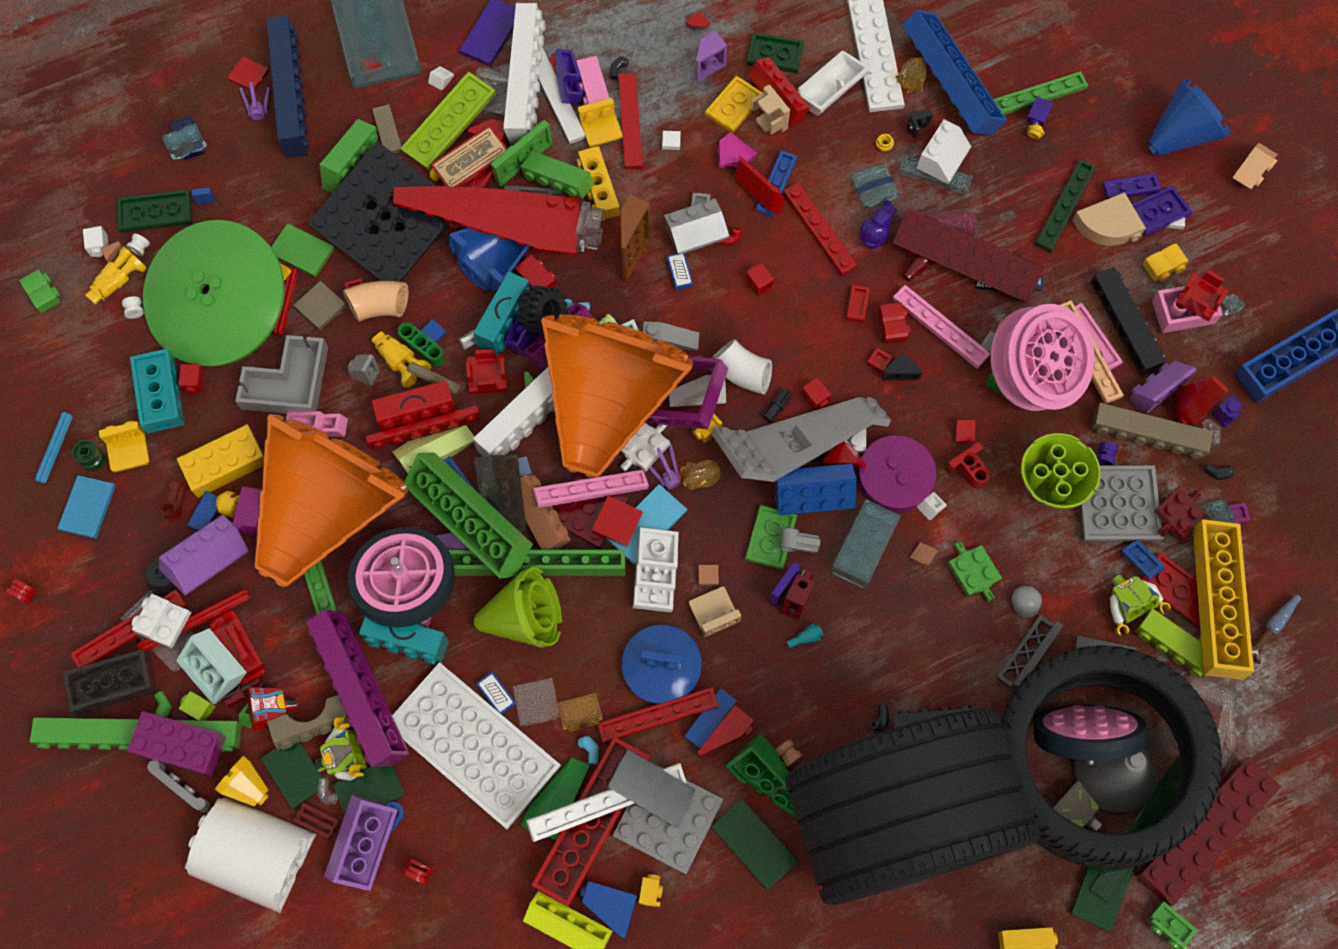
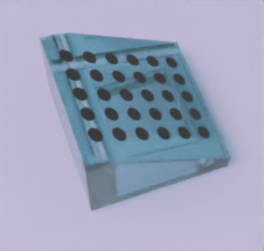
(1232, 304)

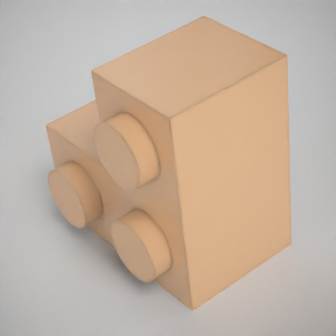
(1258, 161)

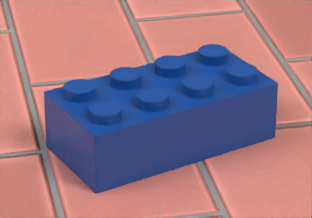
(816, 490)

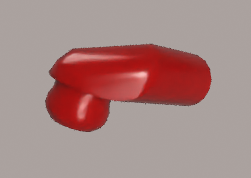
(733, 238)

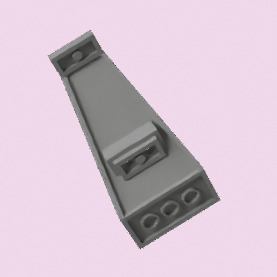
(788, 444)

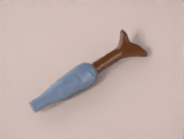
(1275, 625)

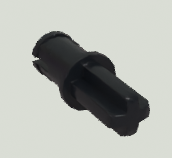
(777, 405)

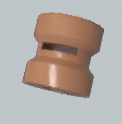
(788, 753)

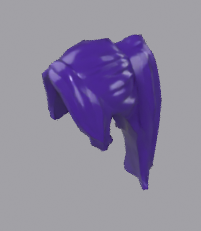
(875, 229)

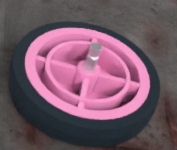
(401, 577)
(1090, 732)

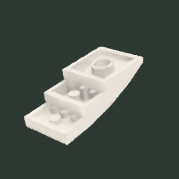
(655, 570)

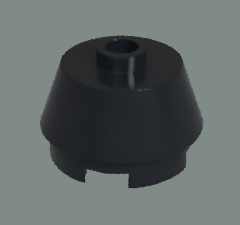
(157, 581)

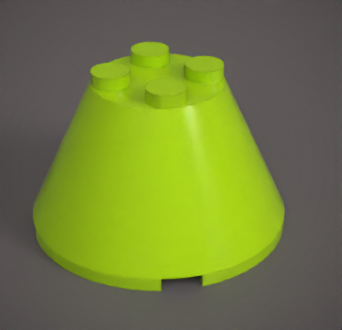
(1060, 471)

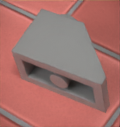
(364, 369)

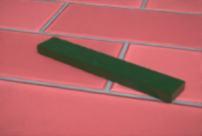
(1065, 206)

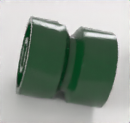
(88, 455)

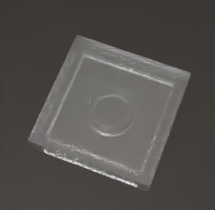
(536, 702)

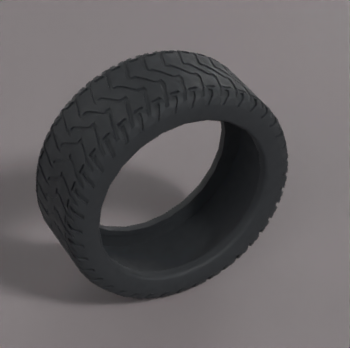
(1179, 707)

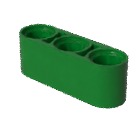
(417, 337)

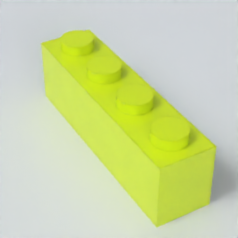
(565, 924)

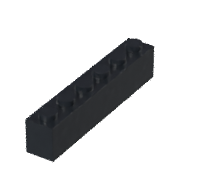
(1128, 321)

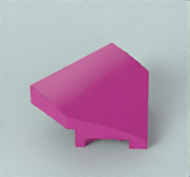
(731, 148)

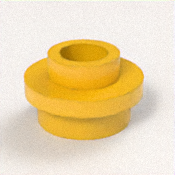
(1035, 131)
(887, 139)

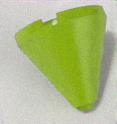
(523, 611)

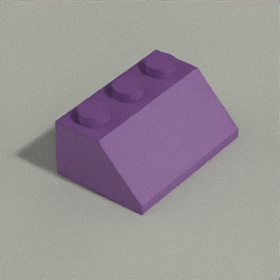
(1160, 386)

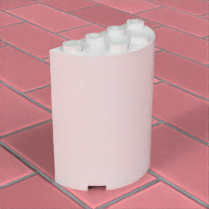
(248, 852)

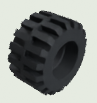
(534, 301)

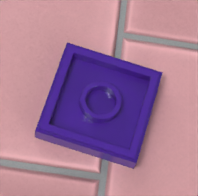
(784, 584)

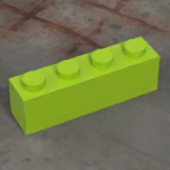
(1173, 641)

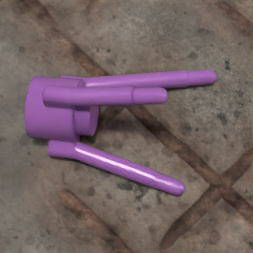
(256, 110)
(671, 478)

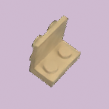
(714, 611)

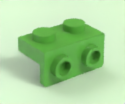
(1172, 925)

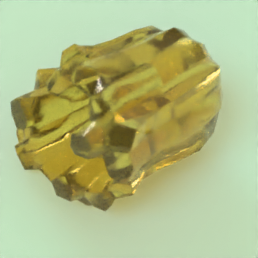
(912, 75)
(700, 474)

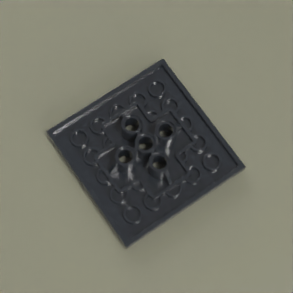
(349, 222)

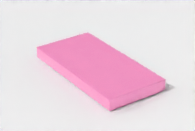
(1107, 351)

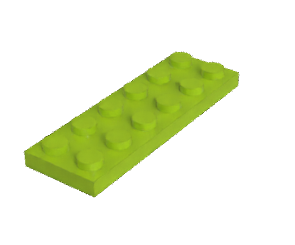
(448, 120)

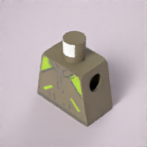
(1078, 807)

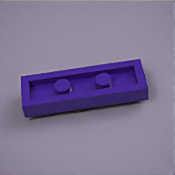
(1132, 186)

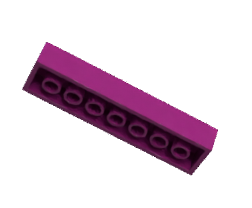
(357, 689)

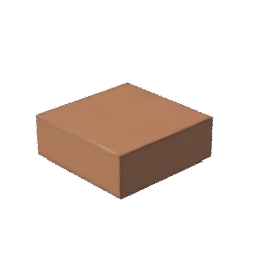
(708, 575)

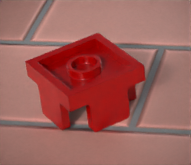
(1203, 294)
(486, 372)

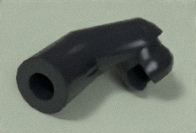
(614, 68)

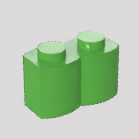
(40, 291)

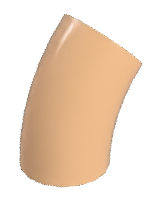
(377, 299)

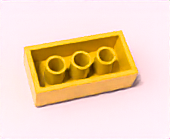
(222, 461)

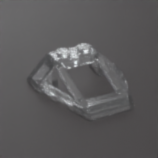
(1214, 695)

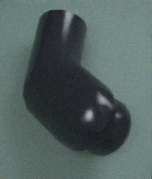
(1220, 473)
(882, 720)

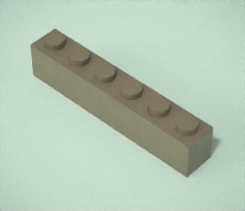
(1152, 431)

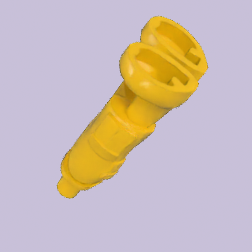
(112, 277)
(396, 356)

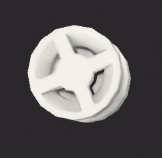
(138, 244)
(132, 307)

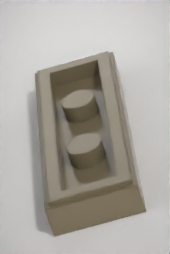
(387, 128)

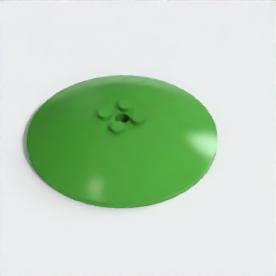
(241, 300)

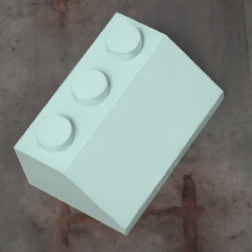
(210, 665)

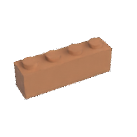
(542, 521)

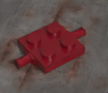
(1179, 513)

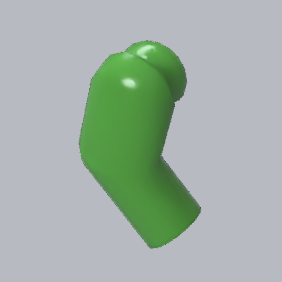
(164, 705)

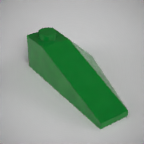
(763, 769)
(559, 792)

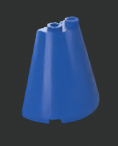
(485, 257)

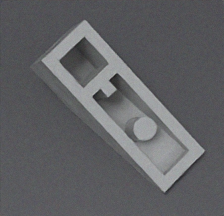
(679, 337)

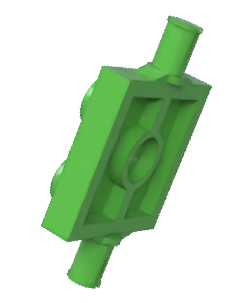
(974, 571)

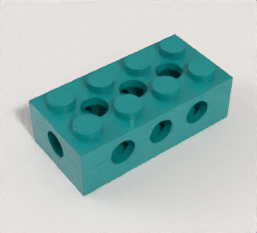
(157, 391)

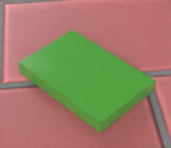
(302, 250)
(766, 538)

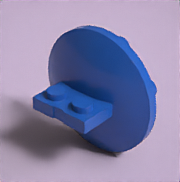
(661, 664)

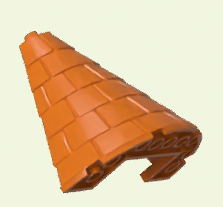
(605, 386)
(314, 497)

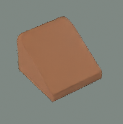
(111, 251)
(923, 555)

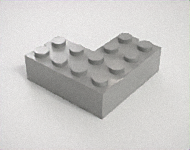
(292, 387)

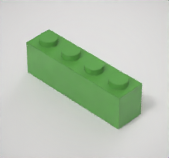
(557, 175)

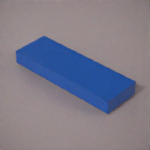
(710, 720)

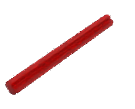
(204, 615)

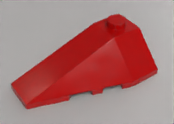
(1196, 399)

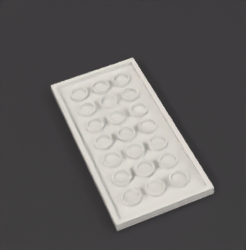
(474, 745)

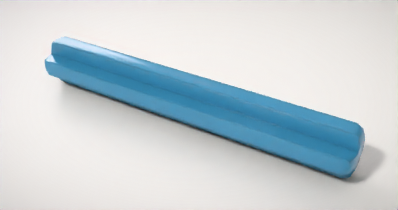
(53, 447)

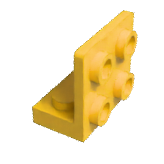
(599, 122)

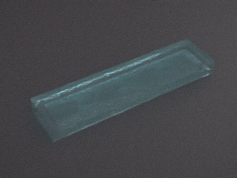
(959, 182)

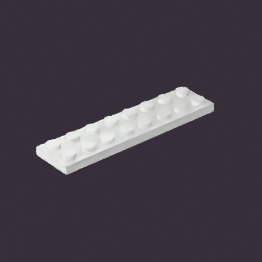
(876, 51)

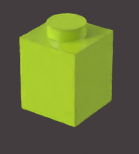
(196, 706)

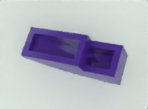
(568, 77)

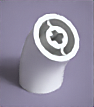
(745, 367)

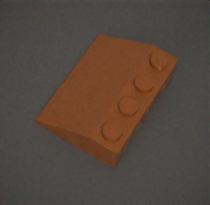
(634, 232)

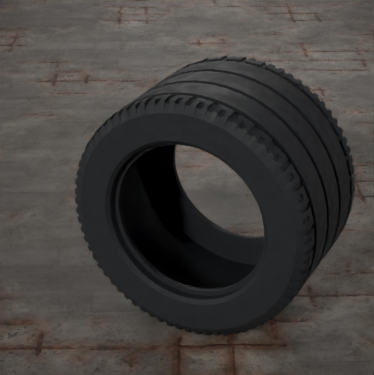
(910, 805)

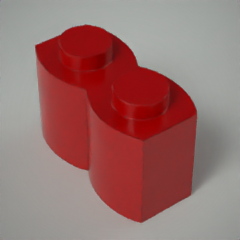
(893, 322)

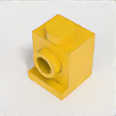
(705, 434)
(650, 891)

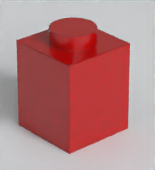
(759, 279)
(191, 378)
(816, 394)

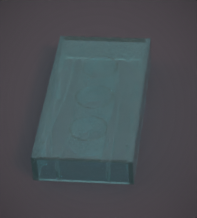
(373, 34)

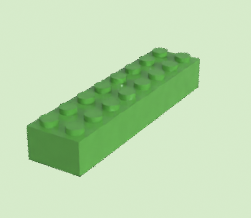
(467, 515)

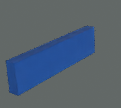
(779, 176)

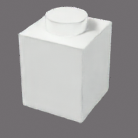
(94, 240)

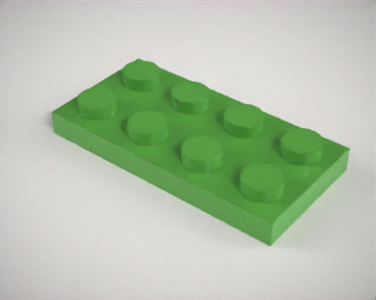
(509, 163)

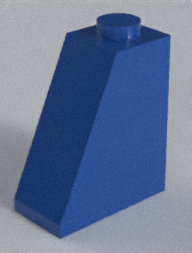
(610, 906)

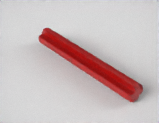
(289, 285)

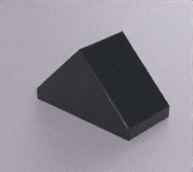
(902, 369)

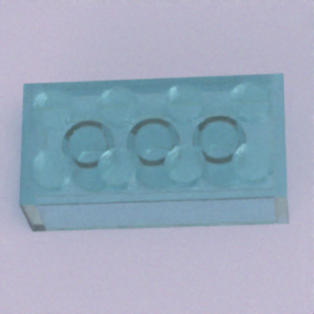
(865, 544)

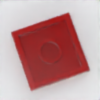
(617, 521)

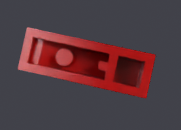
(730, 730)

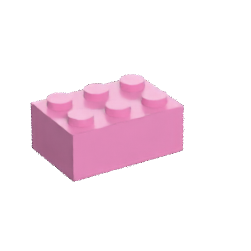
(1175, 317)

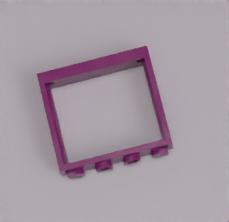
(703, 418)

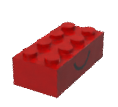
(413, 405)

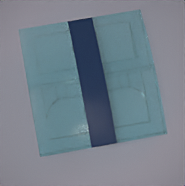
(875, 185)

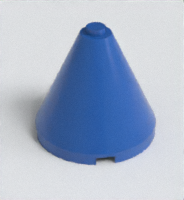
(1187, 122)

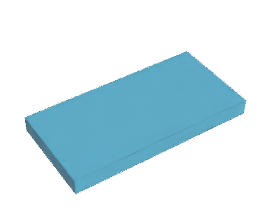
(659, 513)

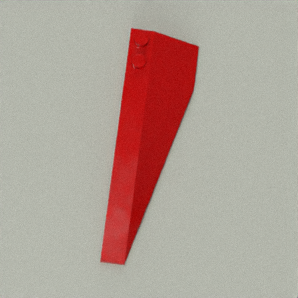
(525, 217)

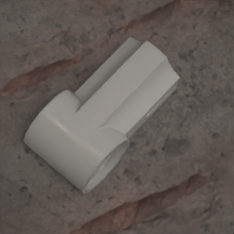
(793, 541)

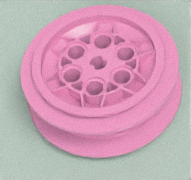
(1042, 357)

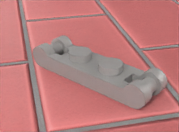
(172, 781)

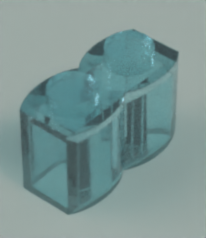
(184, 141)

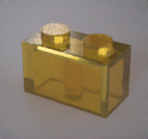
(580, 712)

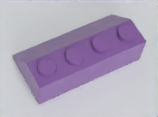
(203, 555)
(360, 843)

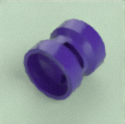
(1106, 453)

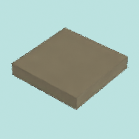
(320, 305)

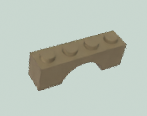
(288, 731)

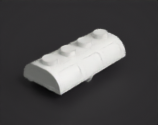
(832, 81)

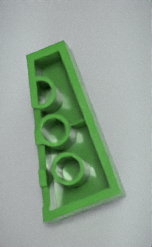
(347, 154)

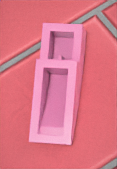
(333, 424)

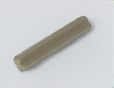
(431, 376)

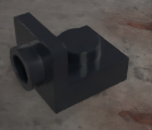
(918, 120)

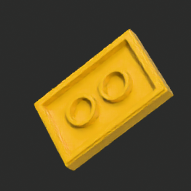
(733, 104)

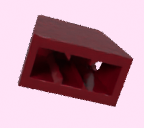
(798, 595)

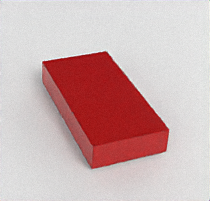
(857, 303)

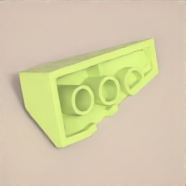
(444, 444)

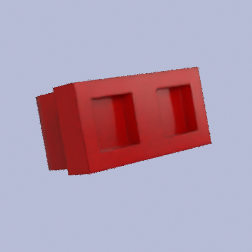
(970, 471)

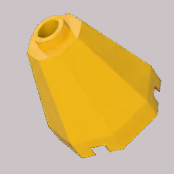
(244, 784)

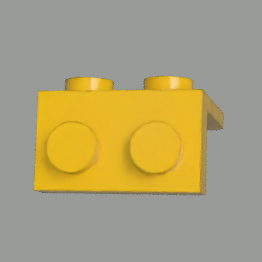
(125, 446)

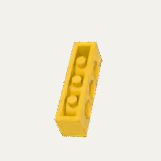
(593, 159)

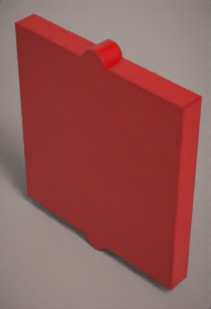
(246, 72)

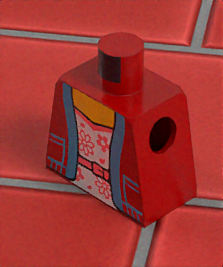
(267, 705)

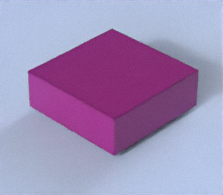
(1241, 513)

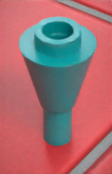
(810, 634)

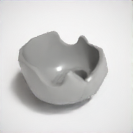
(1026, 601)

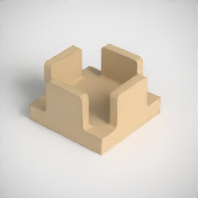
(775, 111)

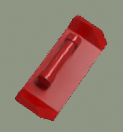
(759, 186)
(236, 640)

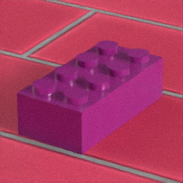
(176, 744)

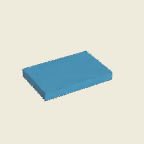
(86, 507)

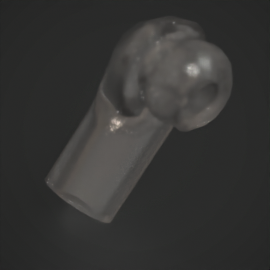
(1210, 425)
(324, 794)

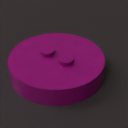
(897, 473)

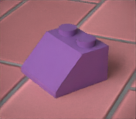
(710, 56)

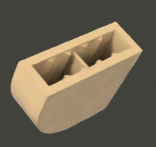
(1110, 222)

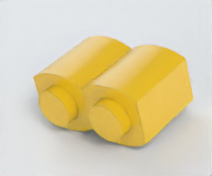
(1165, 263)

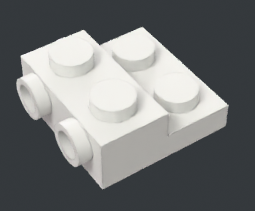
(160, 620)

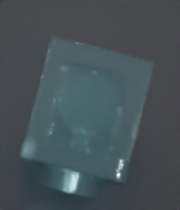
(1220, 511)

